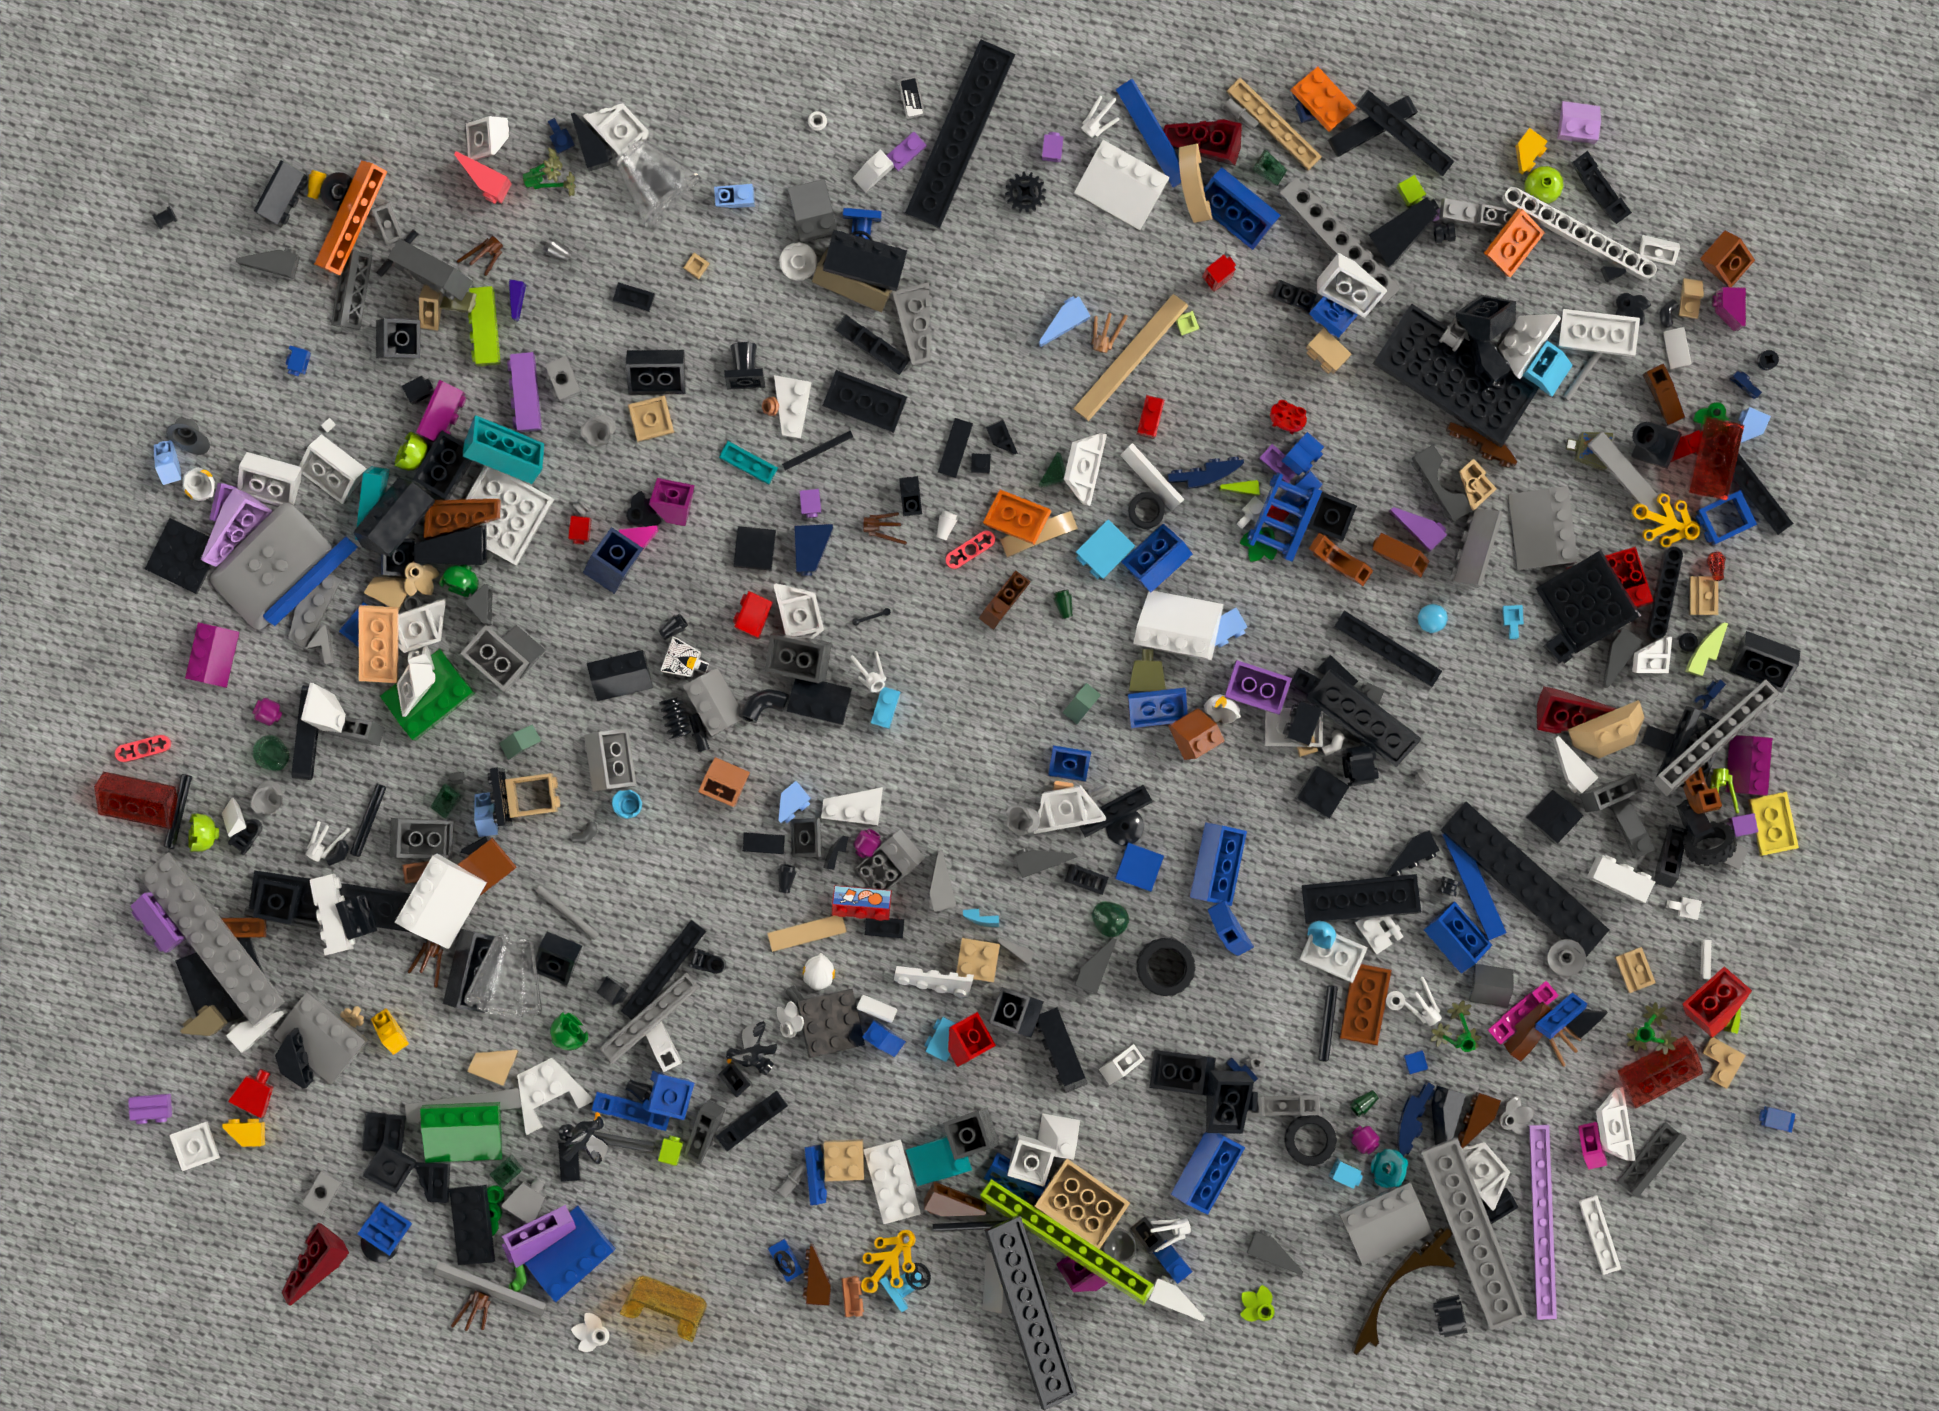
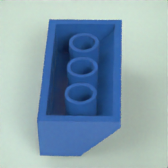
(1239, 208)
(1218, 863)
(1207, 1171)

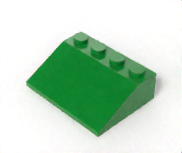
(441, 699)
(461, 1132)

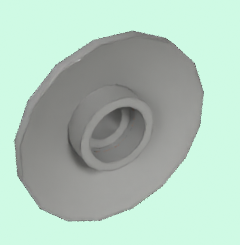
(1570, 965)

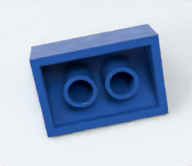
(1157, 557)
(1458, 937)

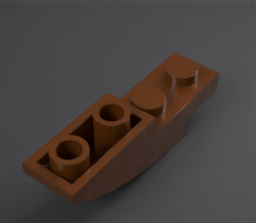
(1487, 449)

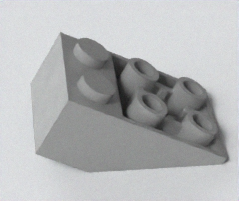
(891, 862)

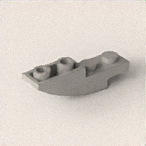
(1475, 214)

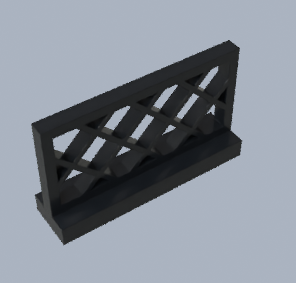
(1682, 736)

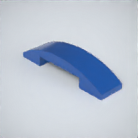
(628, 1110)

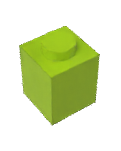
(1411, 191)
(671, 1150)

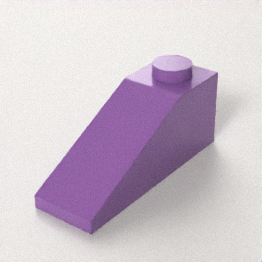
(1421, 528)

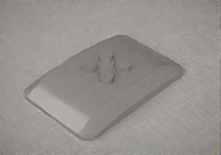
(269, 563)

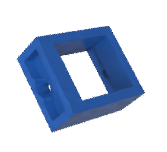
(1743, 510)

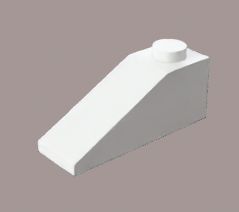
(1574, 769)
(245, 1034)
(1170, 1295)

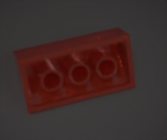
(1715, 458)
(136, 800)
(1660, 1073)

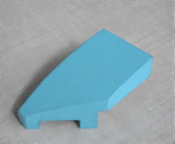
(986, 921)

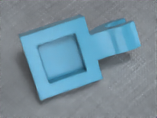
(1513, 617)

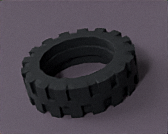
(1714, 855)
(1315, 1159)

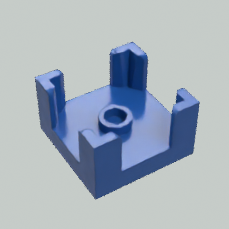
(669, 1095)

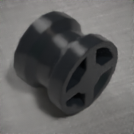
(1765, 363)
(1448, 886)

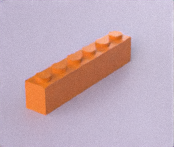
(350, 217)

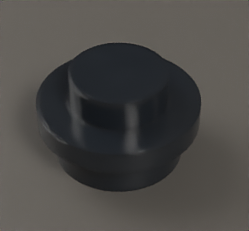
(1688, 642)

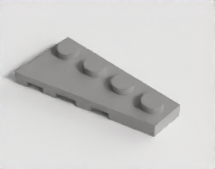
(914, 316)
(311, 610)

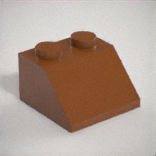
(1728, 258)
(1195, 734)

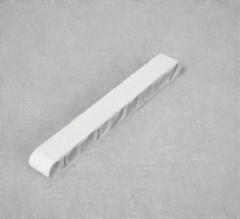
(1589, 234)

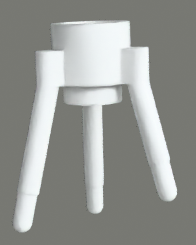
(1091, 127)
(873, 681)
(315, 849)
(1430, 1014)
(1178, 1227)

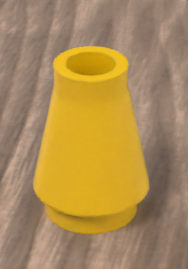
(314, 183)

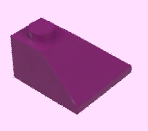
(672, 500)
(1079, 1277)

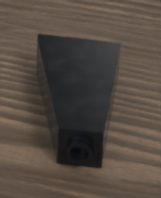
(1401, 232)
(458, 547)

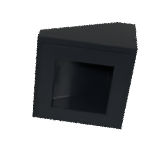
(1612, 273)

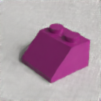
(1731, 306)

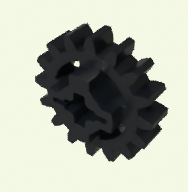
(1018, 186)

